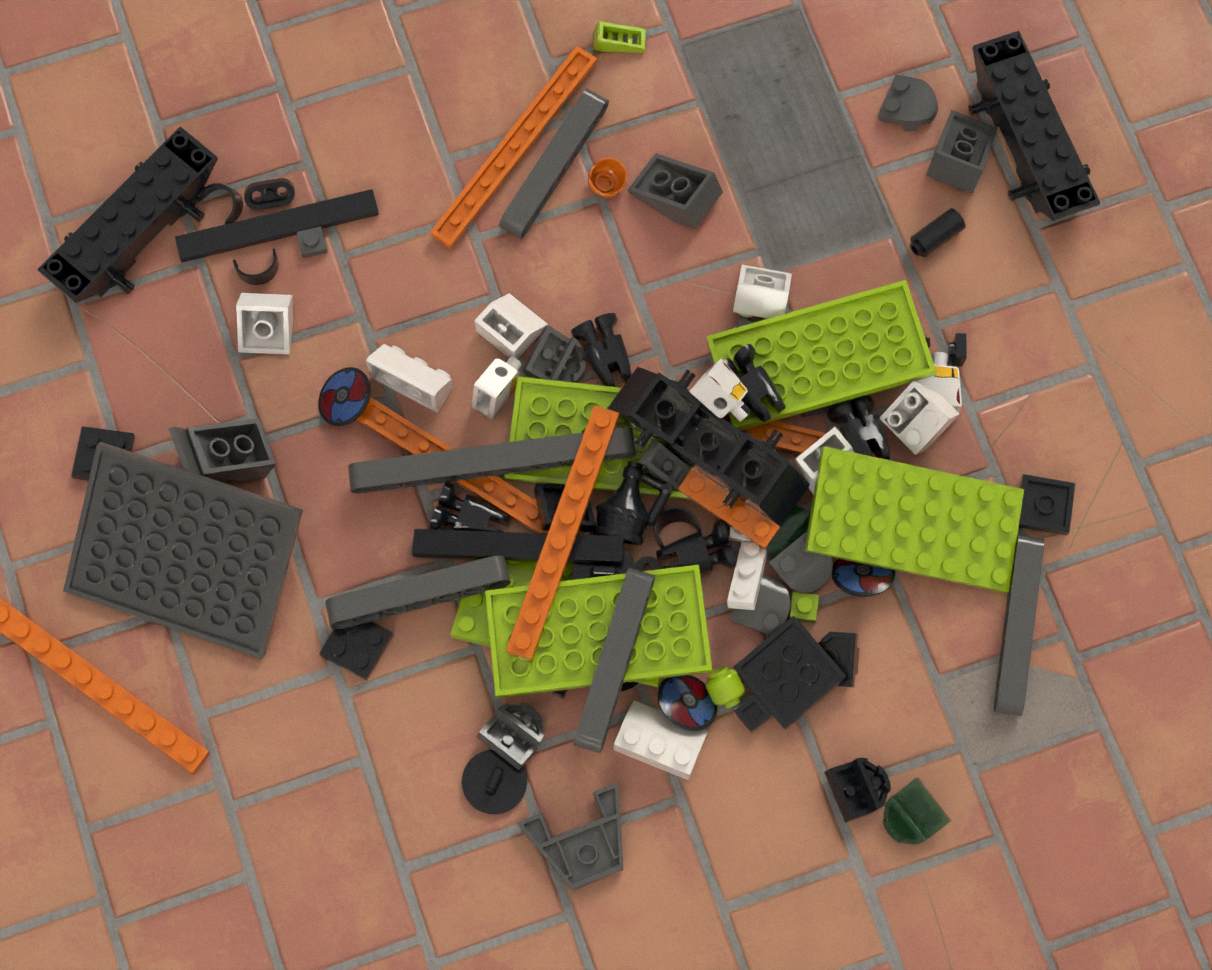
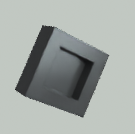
(311, 242)

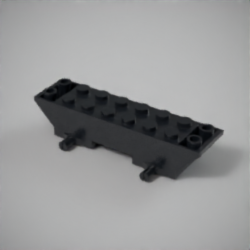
(1033, 130)
(112, 237)
(693, 433)

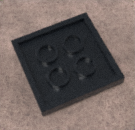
(789, 672)

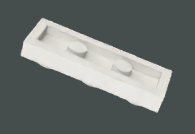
(747, 576)

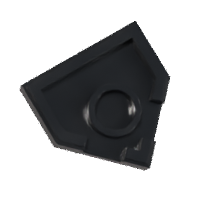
(844, 652)

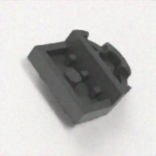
(909, 103)
(556, 357)
(801, 569)
(771, 607)
(513, 733)

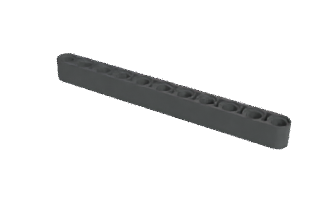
(479, 462)

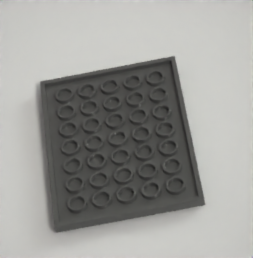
(182, 550)

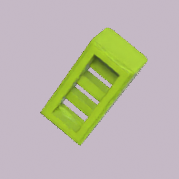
(610, 45)

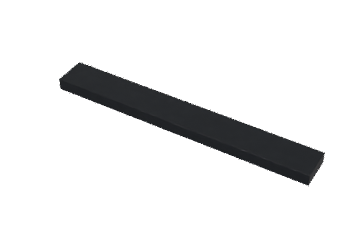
(276, 225)
(512, 545)

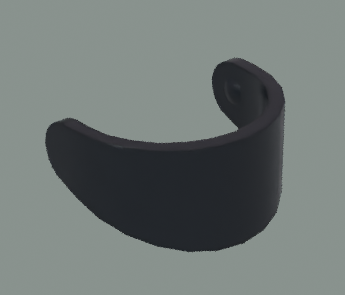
(237, 199)
(262, 278)
(674, 514)

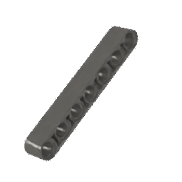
(553, 163)
(417, 592)
(1019, 626)
(614, 660)

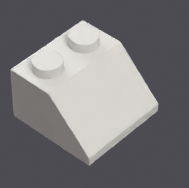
(761, 292)
(264, 323)

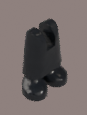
(604, 356)
(757, 383)
(865, 435)
(473, 512)
(693, 550)

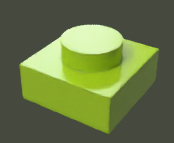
(804, 606)

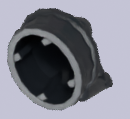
(624, 511)

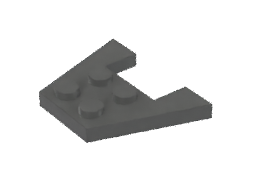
(587, 851)

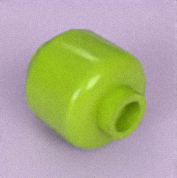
(724, 687)

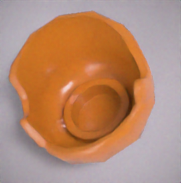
(607, 177)

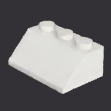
(409, 376)
(658, 742)

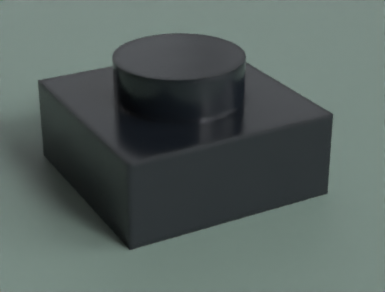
(957, 349)
(753, 713)

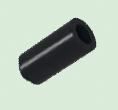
(937, 233)

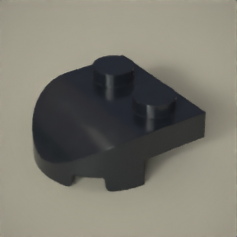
(858, 788)

